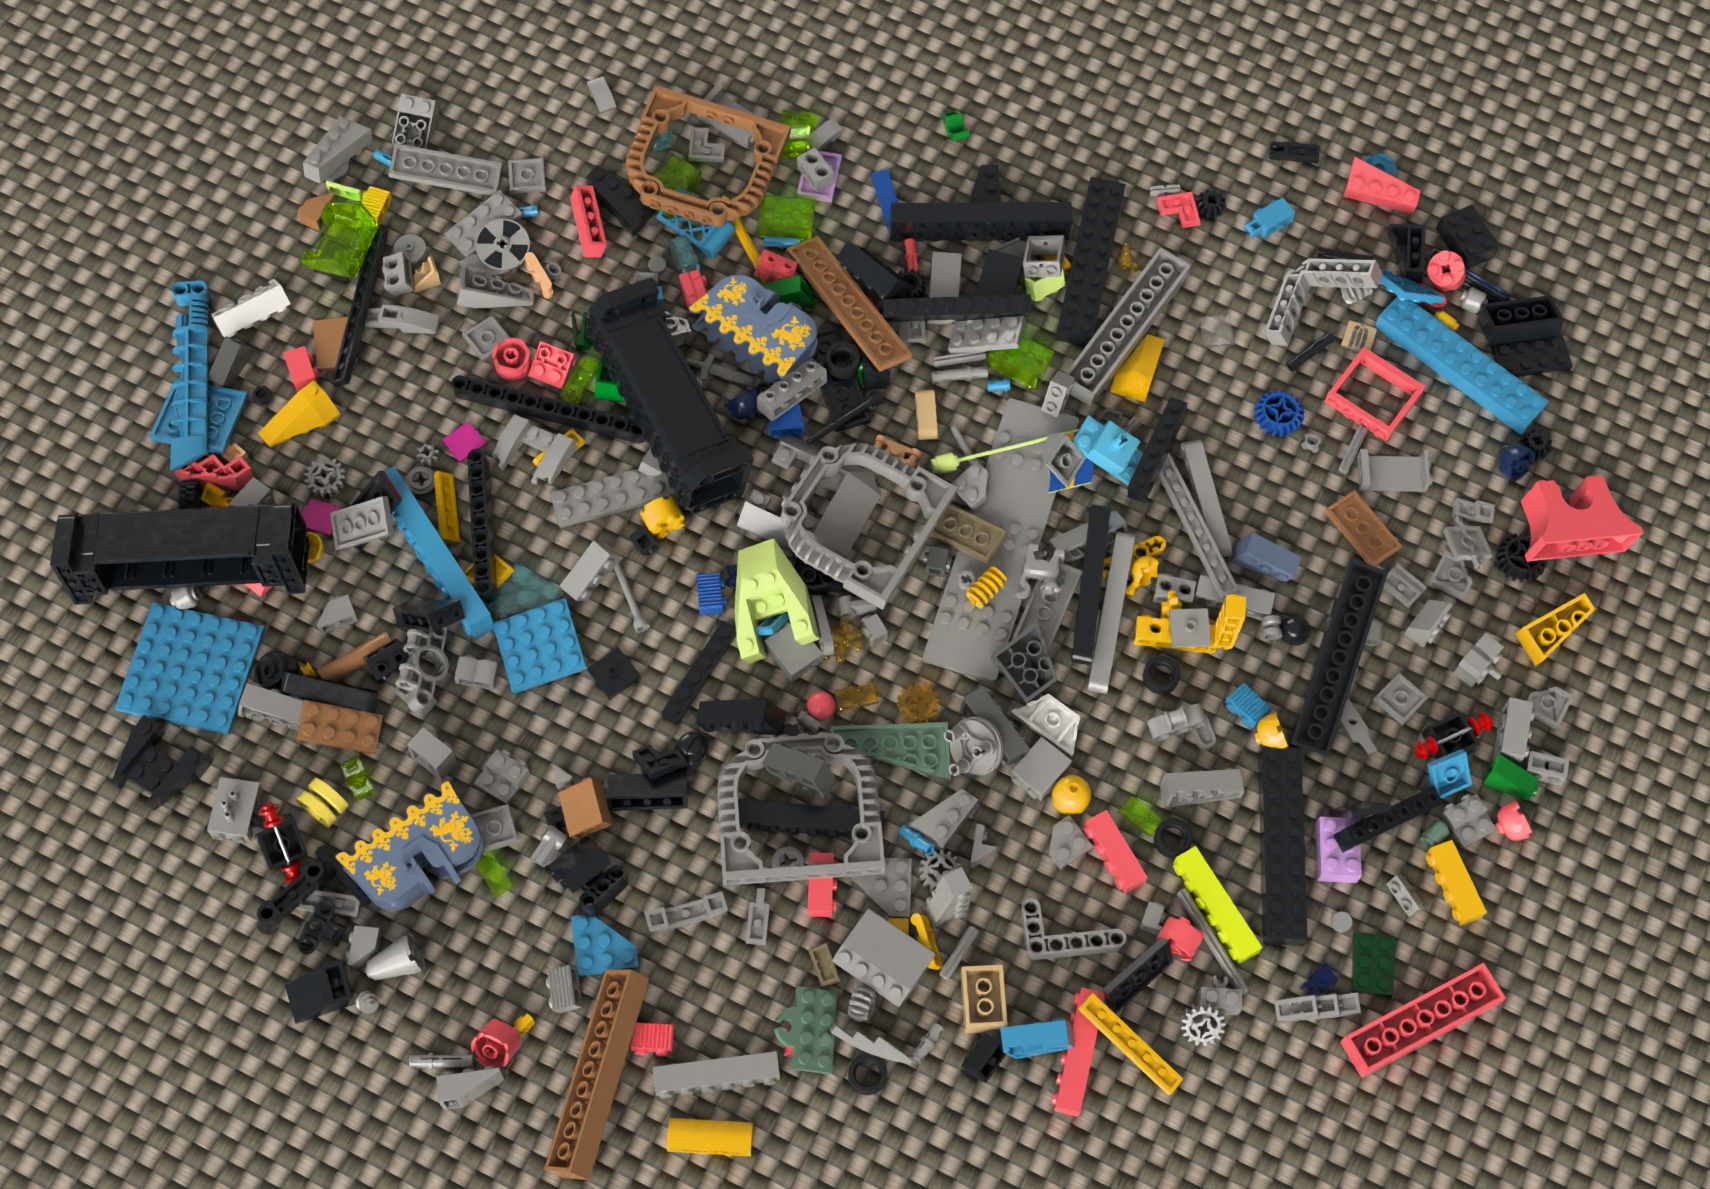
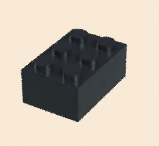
(1467, 236)

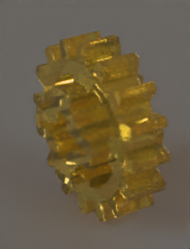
(920, 695)

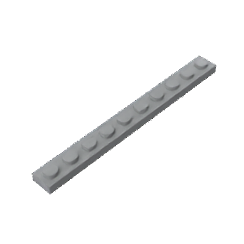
(1197, 529)

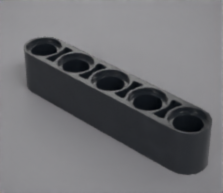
(329, 691)

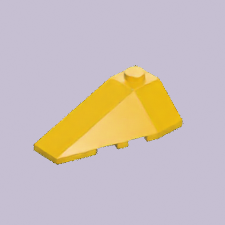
(1137, 372)
(304, 412)

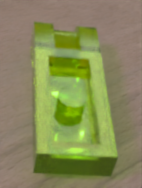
(579, 381)

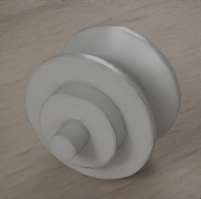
(367, 1002)

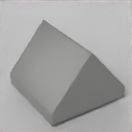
(562, 778)

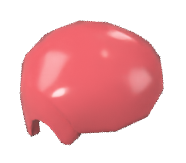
(820, 705)

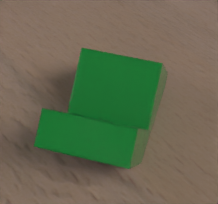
(954, 125)

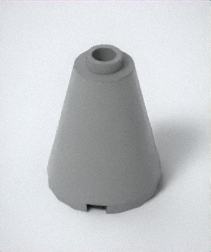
(396, 960)

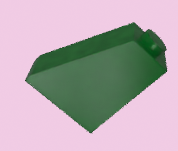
(793, 290)
(1510, 779)

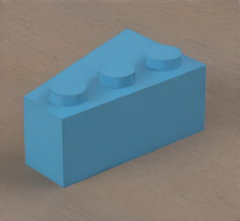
(1037, 1038)

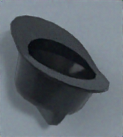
(693, 748)

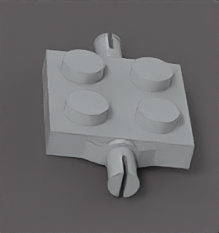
(1467, 543)

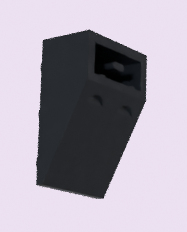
(320, 992)

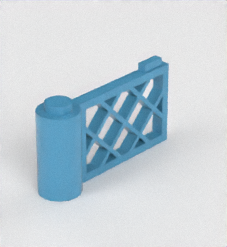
(712, 241)

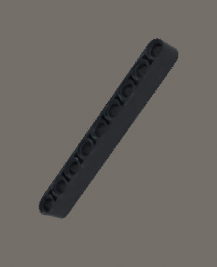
(481, 498)
(1090, 584)

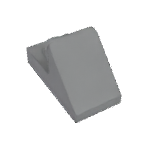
(980, 851)

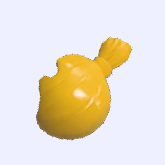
(1142, 572)

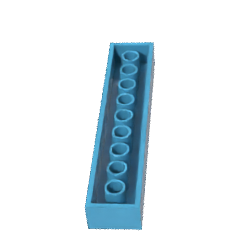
(1461, 364)
(438, 560)

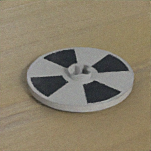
(489, 241)

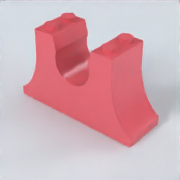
(1585, 528)

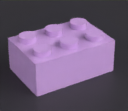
(1330, 861)

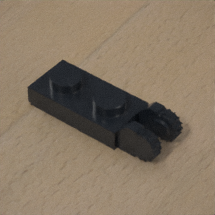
(1294, 152)

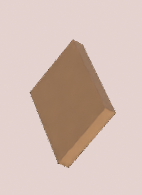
(328, 340)

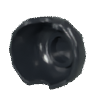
(1295, 630)

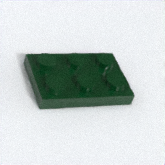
(1373, 964)

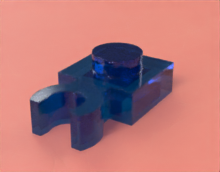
(1321, 979)

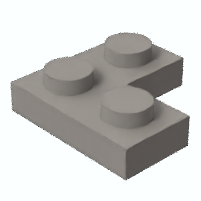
(703, 151)

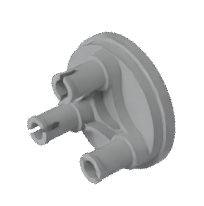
(974, 746)

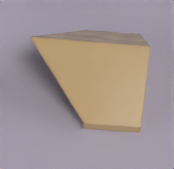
(426, 276)

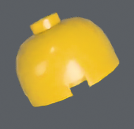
(1270, 732)
(1071, 795)

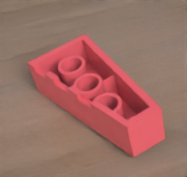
(1379, 188)

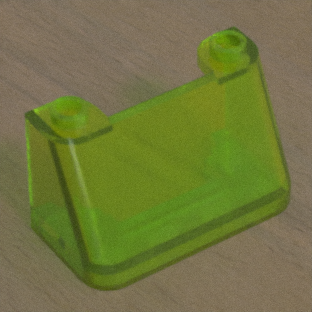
(344, 241)

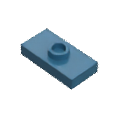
(772, 624)

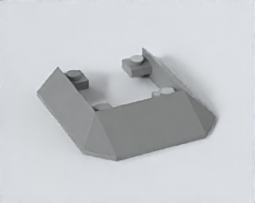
(844, 516)

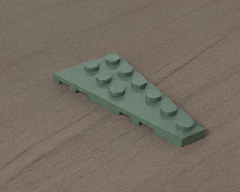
(905, 745)

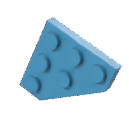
(1409, 289)
(600, 947)

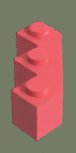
(228, 477)

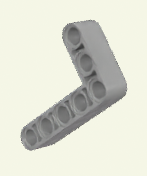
(1064, 940)

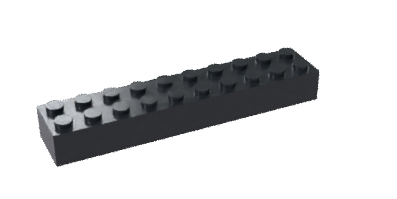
(979, 221)
(1090, 262)
(1338, 658)
(1282, 846)

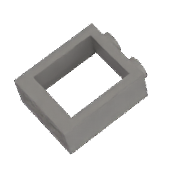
(1036, 246)

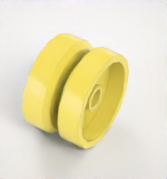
(322, 802)

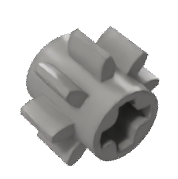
(427, 450)

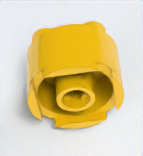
(662, 516)

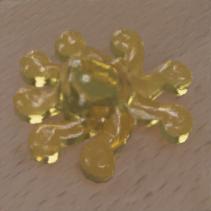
(843, 640)

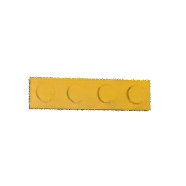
(446, 507)

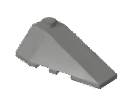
(484, 291)

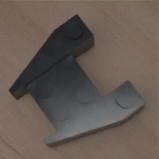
(155, 770)

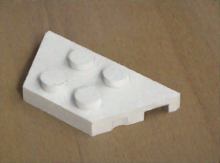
(1051, 721)

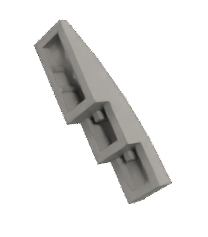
(1317, 1007)
(878, 1046)

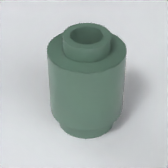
(1435, 834)

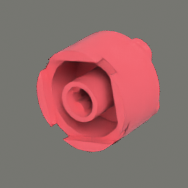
(1444, 261)
(512, 359)
(1181, 937)
(496, 1043)

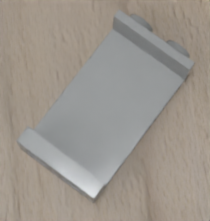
(737, 134)
(1394, 472)

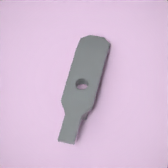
(1359, 731)

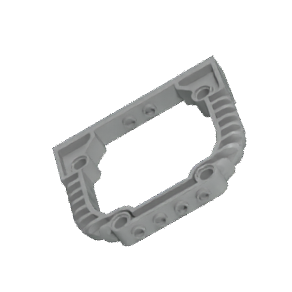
(878, 582)
(863, 857)

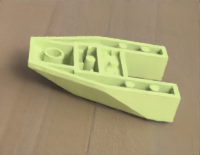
(767, 588)

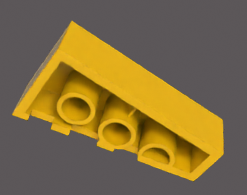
(1551, 629)

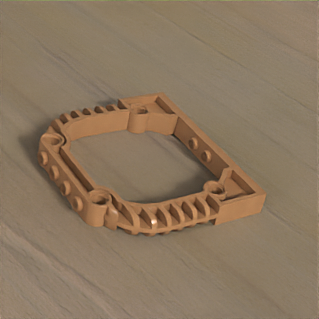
(671, 105)

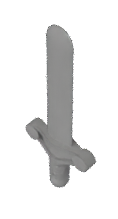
(707, 367)

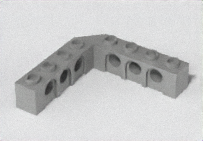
(1315, 273)

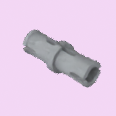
(927, 1043)

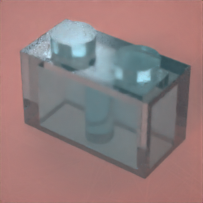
(683, 254)

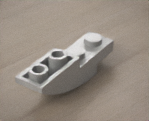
(405, 318)

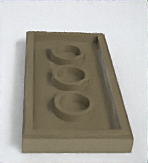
(969, 534)

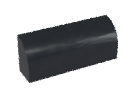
(642, 793)

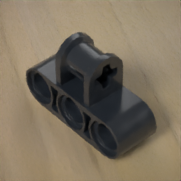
(600, 882)
(326, 931)

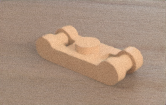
(539, 274)
(898, 450)

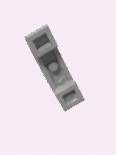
(686, 914)

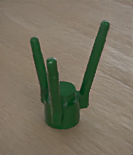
(581, 341)

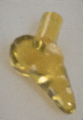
(1126, 259)

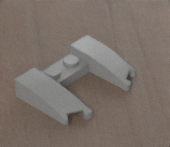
(557, 447)

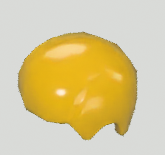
(316, 547)

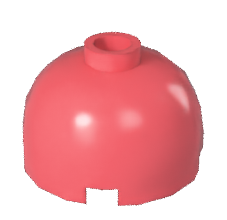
(1513, 822)

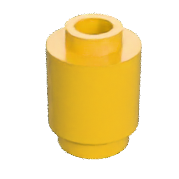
(1447, 320)

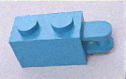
(1270, 219)

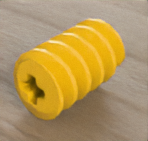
(985, 586)

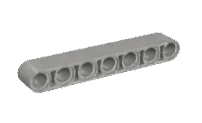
(1205, 494)

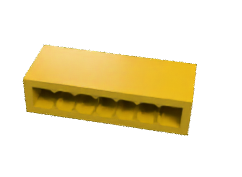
(709, 1137)

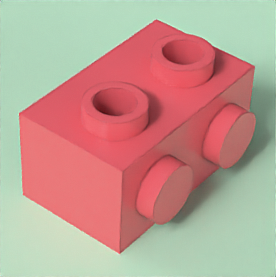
(774, 267)

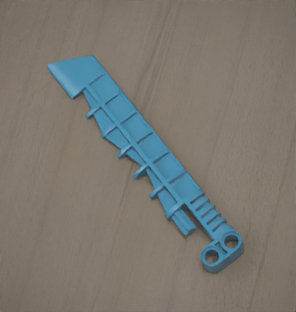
(192, 389)

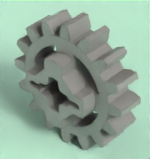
(334, 477)
(932, 870)
(1205, 1027)

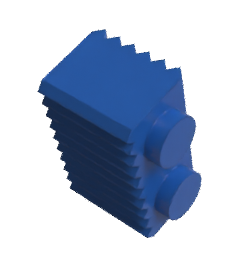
(709, 593)

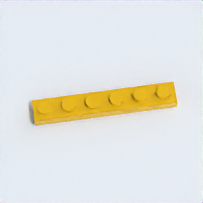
(1130, 1044)

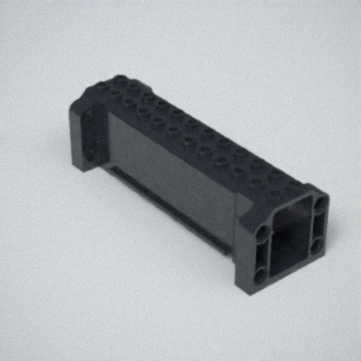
(666, 398)
(181, 549)

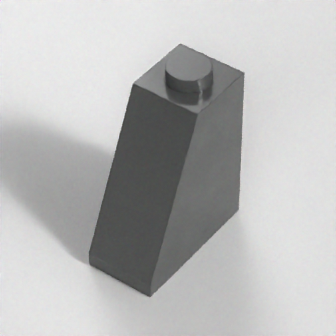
(229, 362)

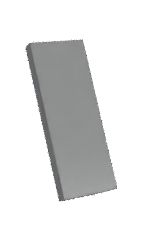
(945, 278)

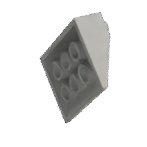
(884, 957)

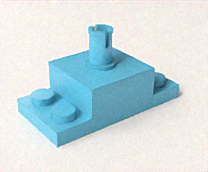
(1109, 448)

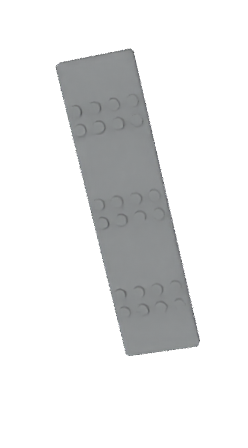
(1017, 502)

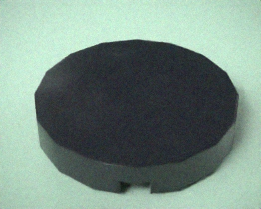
(271, 670)

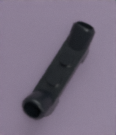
(274, 911)

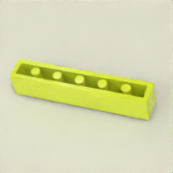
(1217, 905)

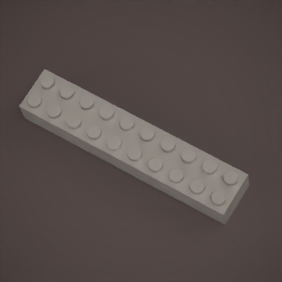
(1127, 325)

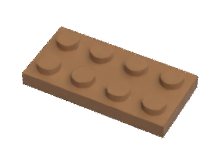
(1363, 529)
(339, 727)

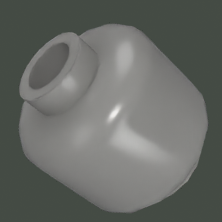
(1472, 300)
(185, 597)

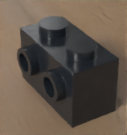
(386, 659)

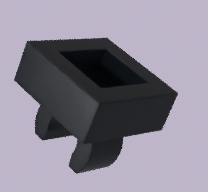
(555, 817)

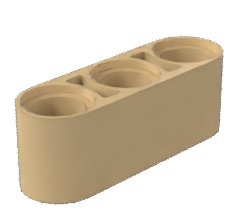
(926, 414)

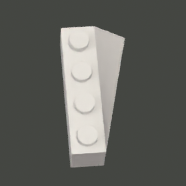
(251, 309)

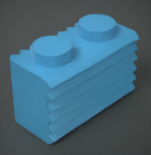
(1247, 705)

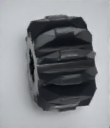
(1210, 204)
(1537, 442)

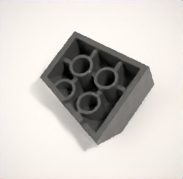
(1026, 663)

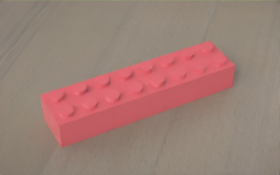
(1422, 1020)

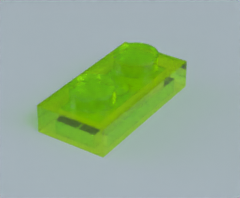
(1140, 816)

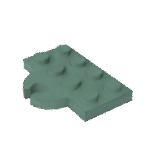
(810, 1030)

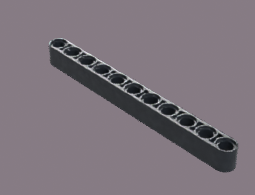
(542, 403)

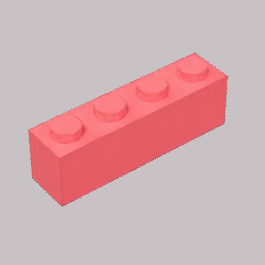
(588, 221)
(1115, 852)

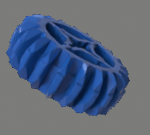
(1267, 413)

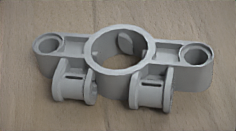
(411, 676)

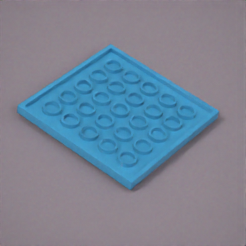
(190, 668)

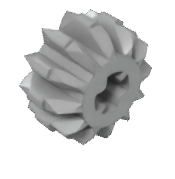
(1353, 295)
(862, 1004)

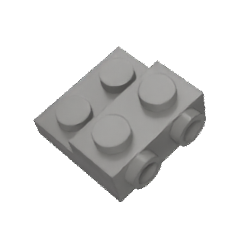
(502, 776)
(1468, 820)

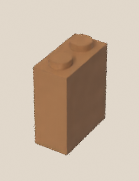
(585, 808)

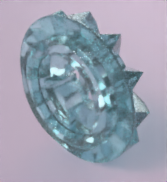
(667, 139)

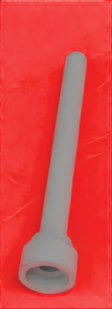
(640, 622)

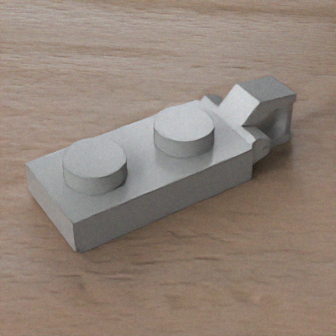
(758, 919)

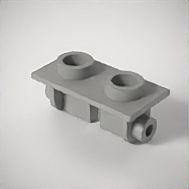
(1400, 889)

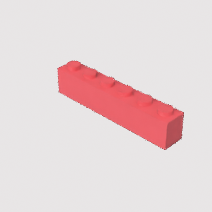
(1077, 1060)

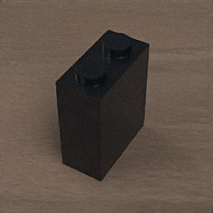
(579, 864)

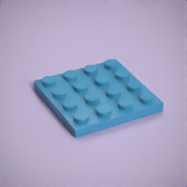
(223, 413)
(539, 646)

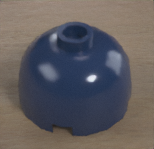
(744, 405)
(1514, 461)

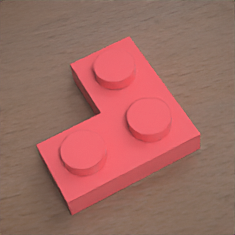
(1181, 204)

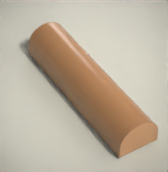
(352, 660)

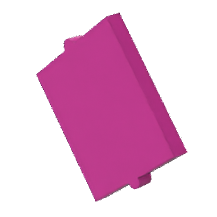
(463, 441)
(318, 516)

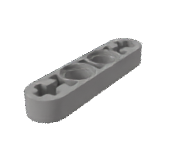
(826, 640)

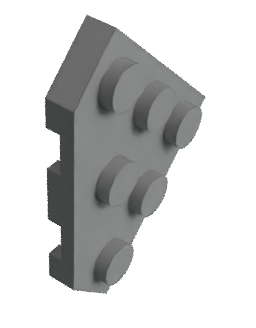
(890, 889)

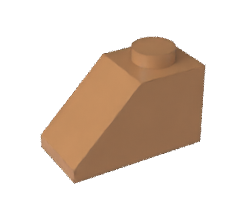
(311, 210)

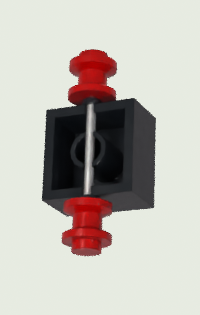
(1452, 735)
(280, 841)

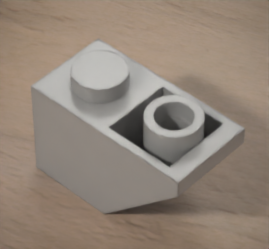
(364, 946)

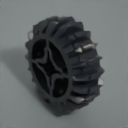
(1517, 564)

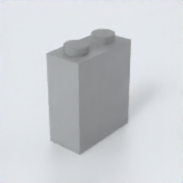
(791, 655)
(1040, 769)

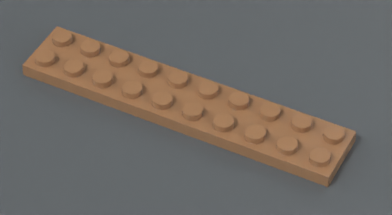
(849, 304)

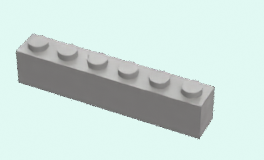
(716, 1073)

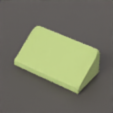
(345, 191)

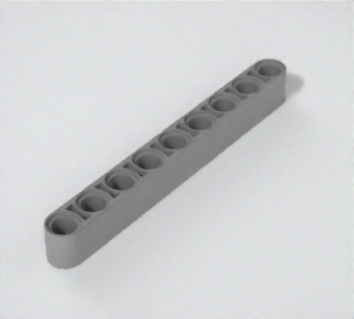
(1111, 612)

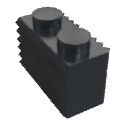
(984, 1058)

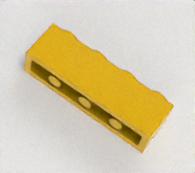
(1455, 883)

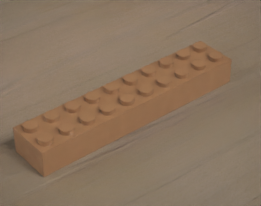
(596, 1074)

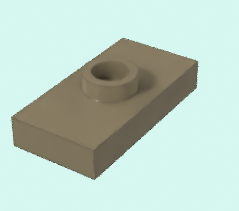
(823, 965)

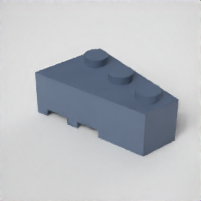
(1265, 557)

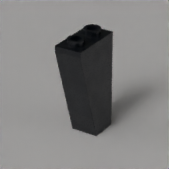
(428, 614)

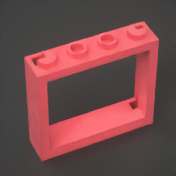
(1387, 372)

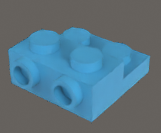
(1449, 773)

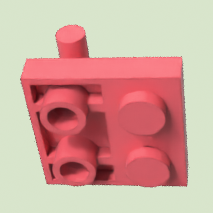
(552, 365)

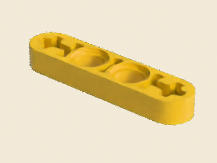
(1143, 545)

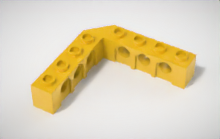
(1222, 633)

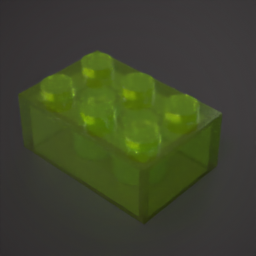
(678, 175)
(786, 217)
(1022, 364)

